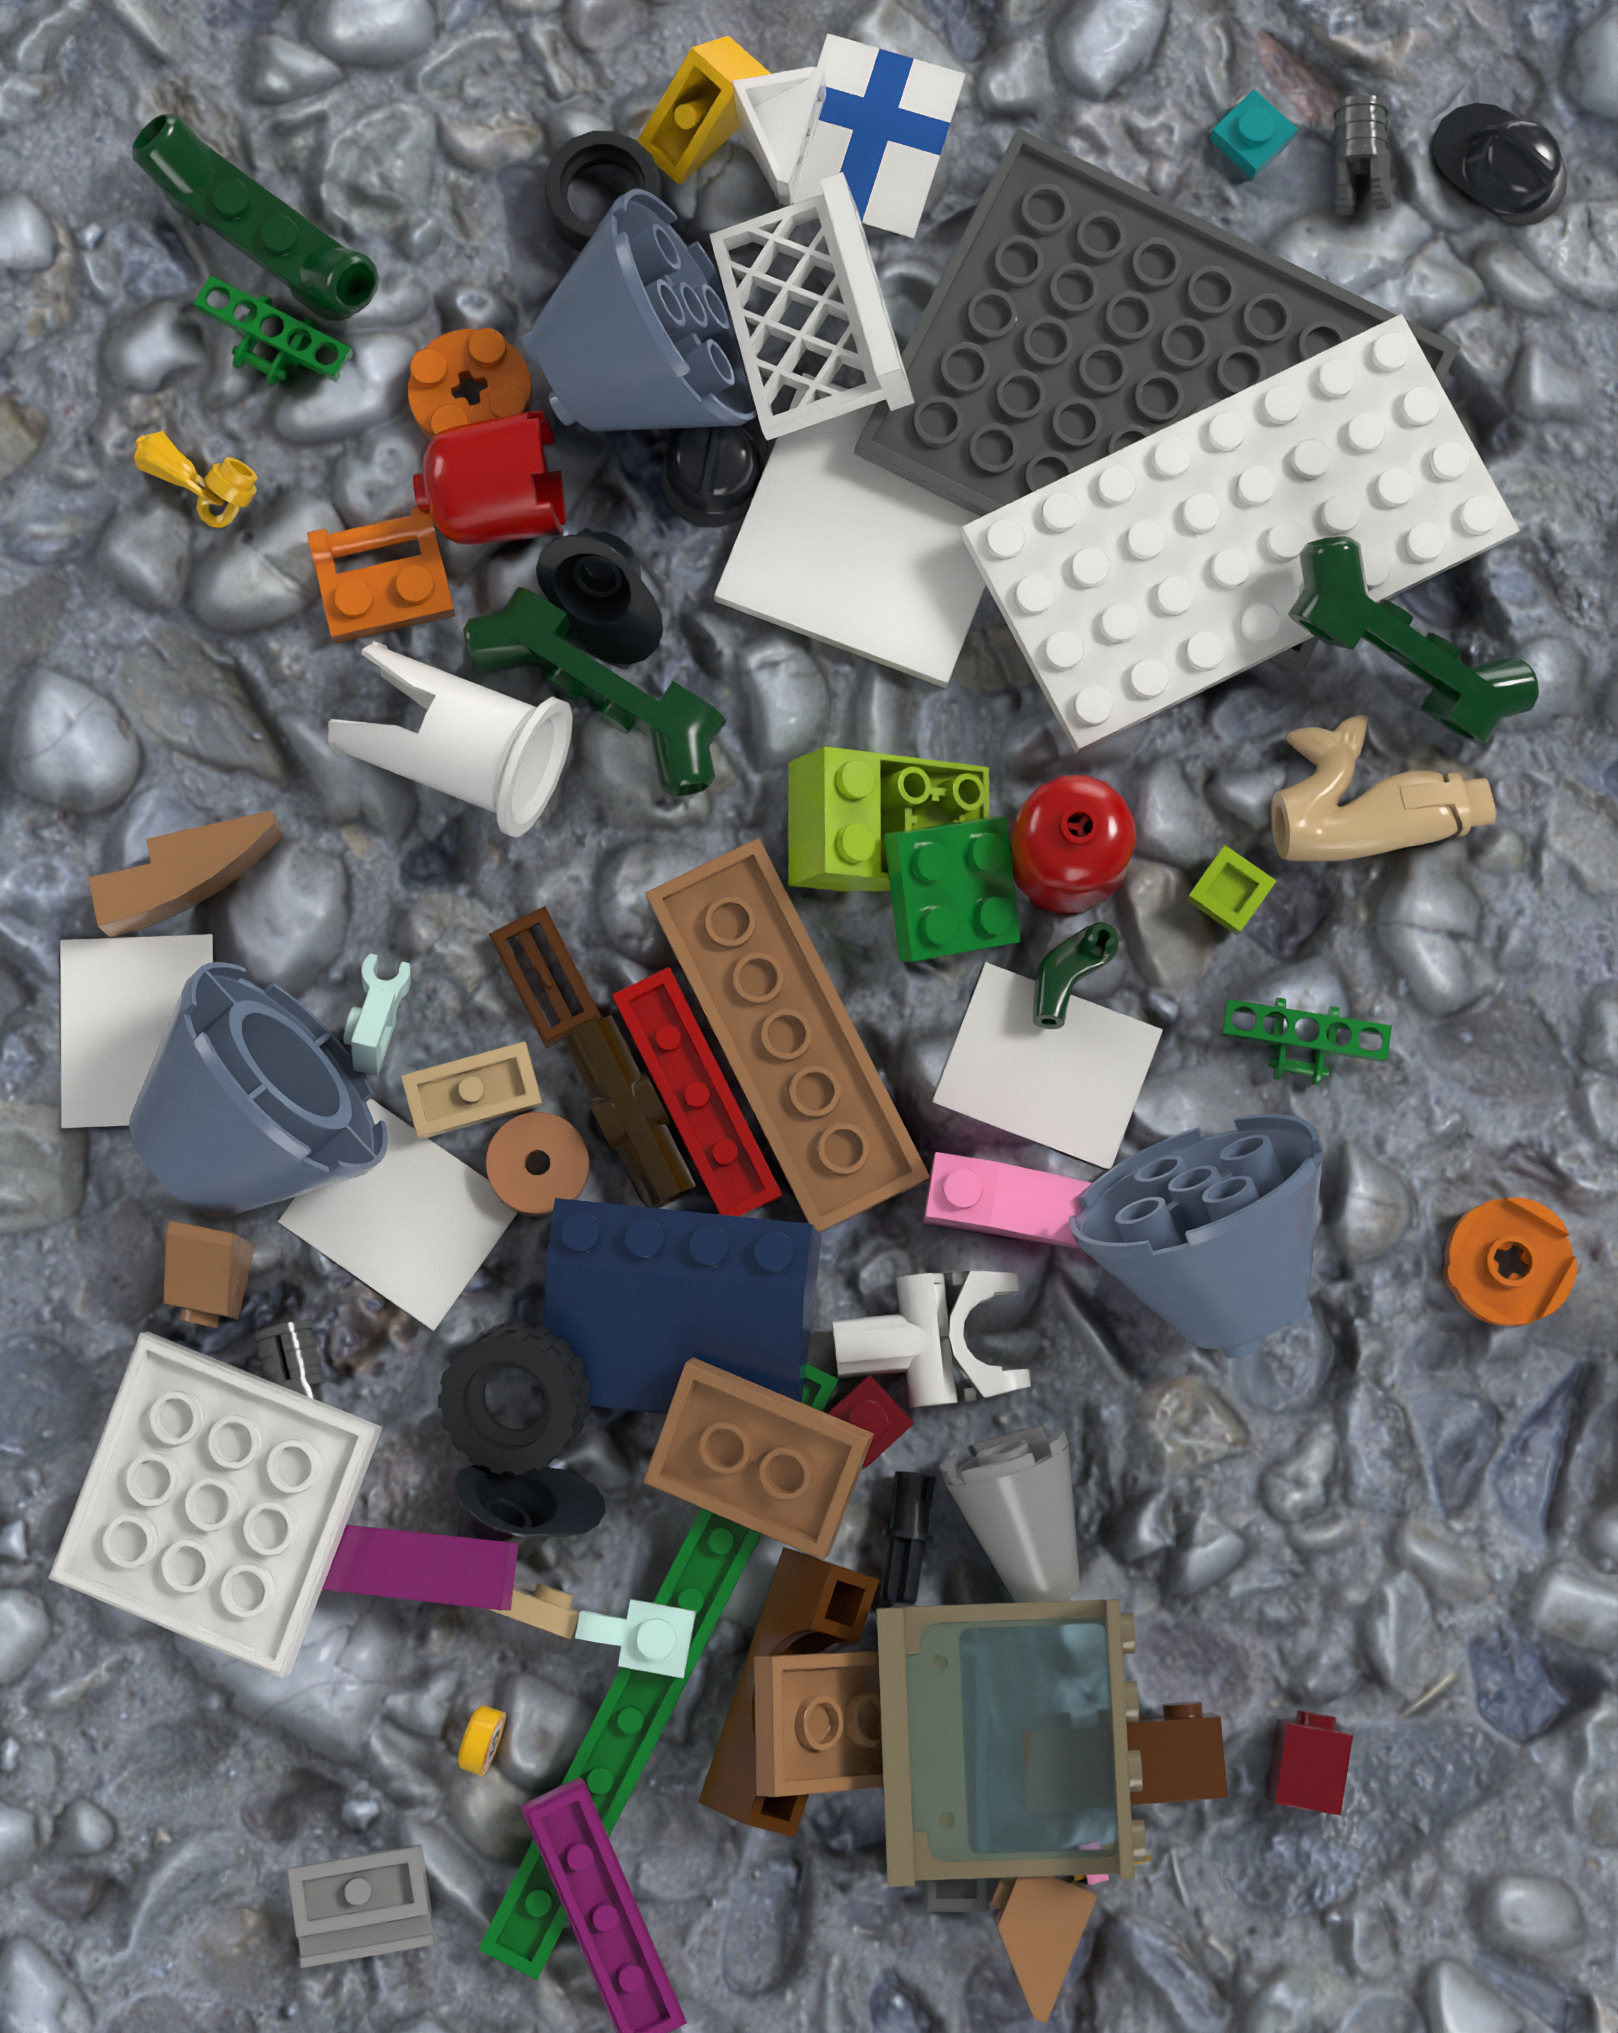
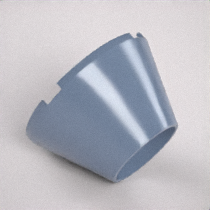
(251, 1100)

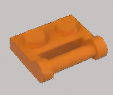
(387, 593)

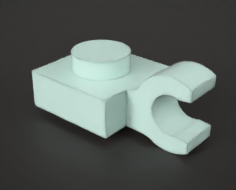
(372, 1026)
(651, 1638)

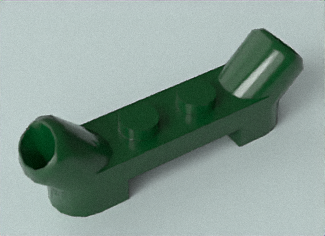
(254, 220)
(1340, 613)
(534, 634)

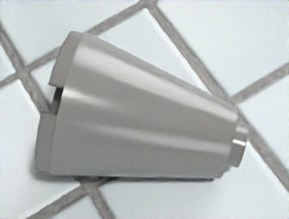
(1021, 1510)

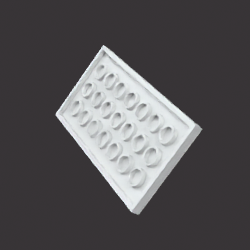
(1188, 544)

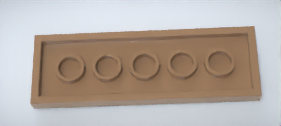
(787, 1036)

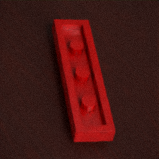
(697, 1095)

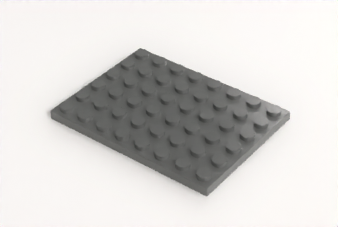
(1090, 324)

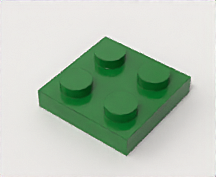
(952, 888)

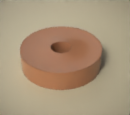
(533, 1135)

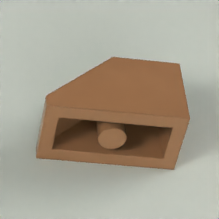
(205, 1273)
(1040, 1931)

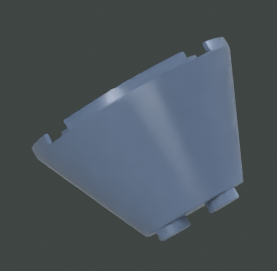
(641, 330)
(1213, 1229)

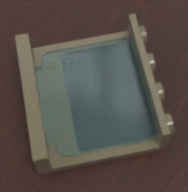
(1008, 1741)

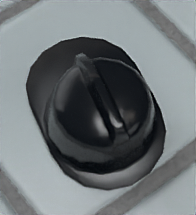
(1501, 162)
(713, 471)
(602, 592)
(526, 1506)

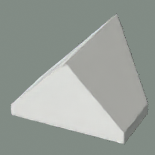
(779, 121)

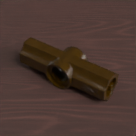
(629, 1113)

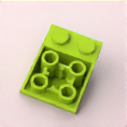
(851, 798)

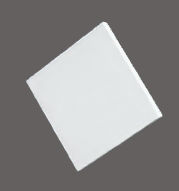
(854, 554)
(215, 1503)

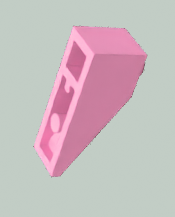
(1002, 1199)

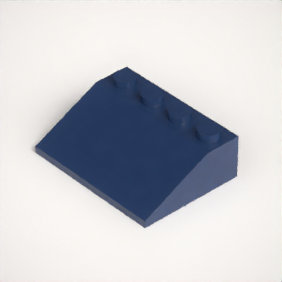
(662, 1286)

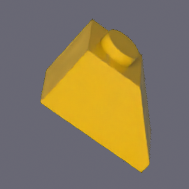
(698, 107)

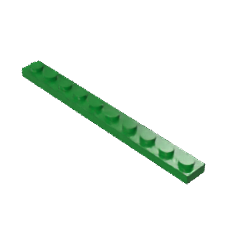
(632, 1720)

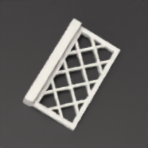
(862, 308)

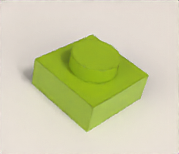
(1231, 890)

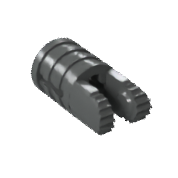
(1361, 149)
(291, 1357)

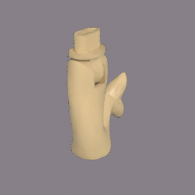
(1389, 816)

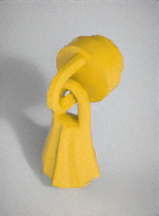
(224, 482)

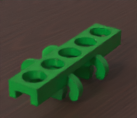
(250, 329)
(1323, 1045)

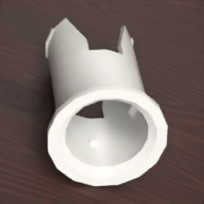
(468, 743)

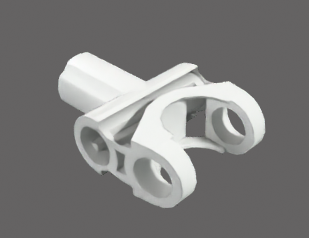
(927, 1340)

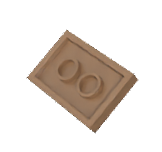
(758, 1458)
(817, 1723)

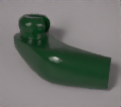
(1067, 965)

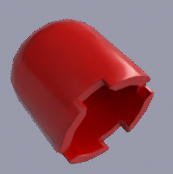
(492, 481)
(1068, 870)

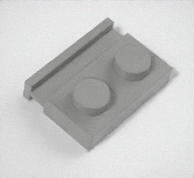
(361, 1905)

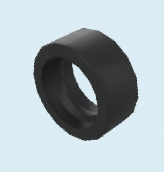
(585, 152)

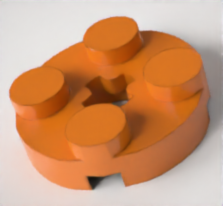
(463, 356)
(1544, 1251)

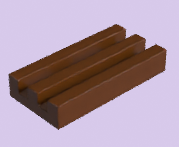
(521, 929)

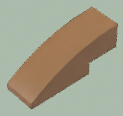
(182, 872)

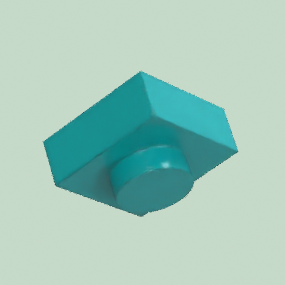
(1253, 134)

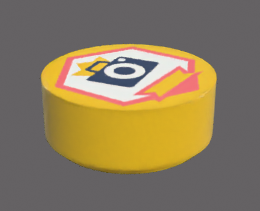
(481, 1740)

